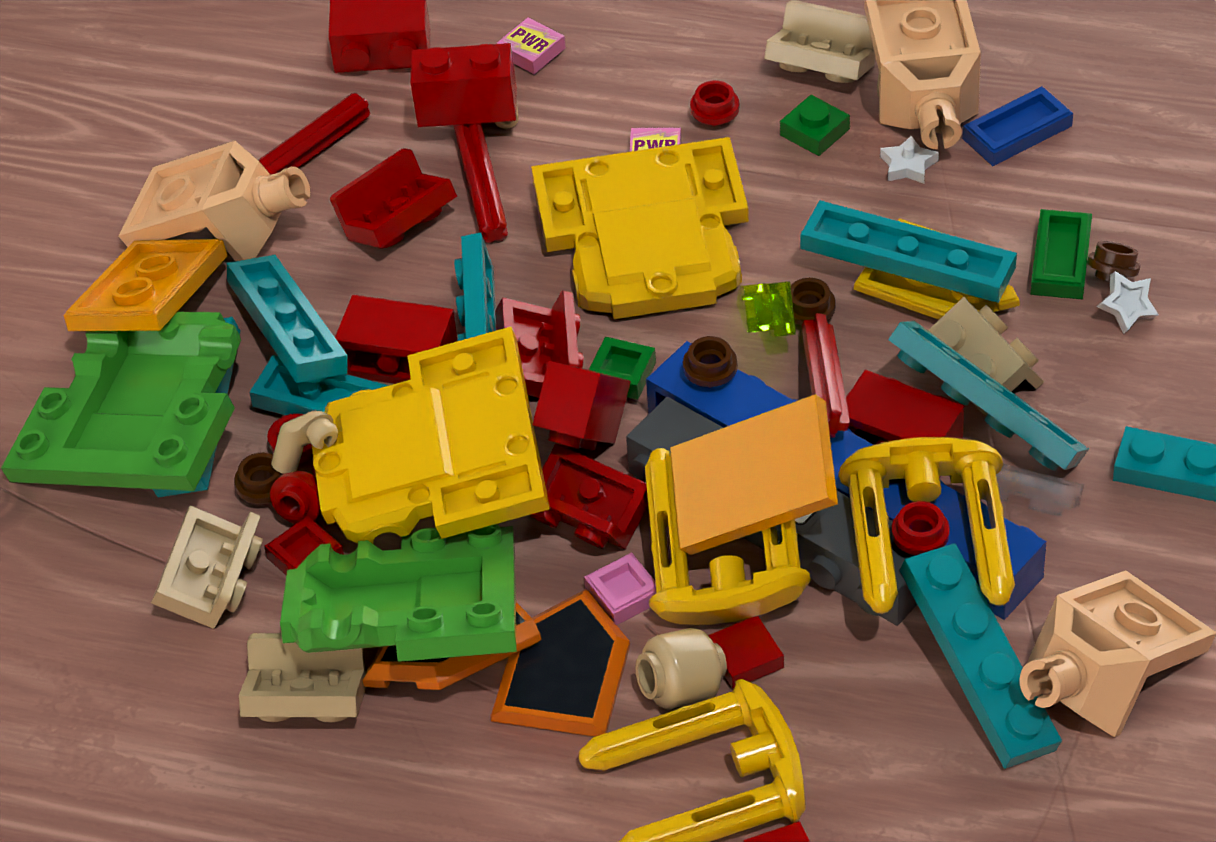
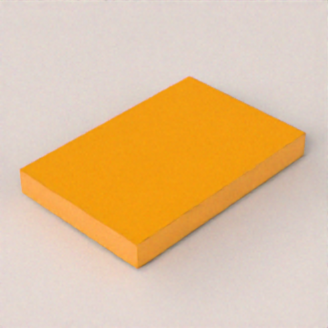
(146, 285)
(753, 475)

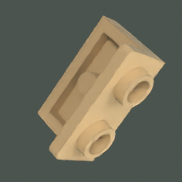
(822, 42)
(979, 340)
(206, 566)
(296, 683)

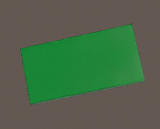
(1061, 254)

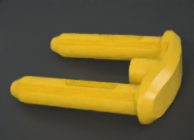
(920, 464)
(730, 595)
(767, 748)

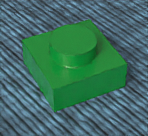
(814, 125)
(625, 361)

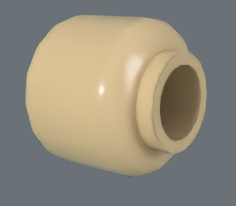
(680, 668)

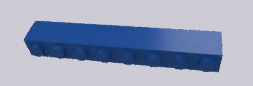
(749, 396)

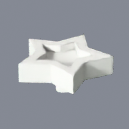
(908, 160)
(1128, 301)

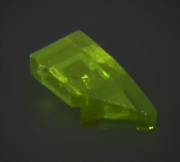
(769, 308)

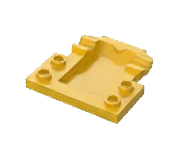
(646, 225)
(435, 445)

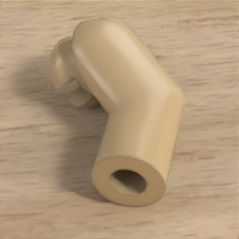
(295, 434)

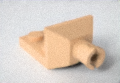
(925, 65)
(218, 191)
(1105, 645)

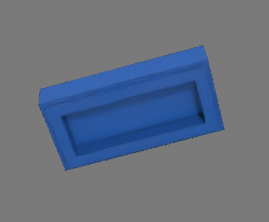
(1017, 126)

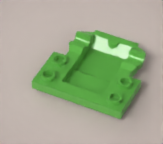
(135, 411)
(423, 598)

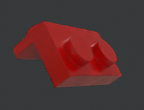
(390, 200)
(542, 335)
(592, 498)

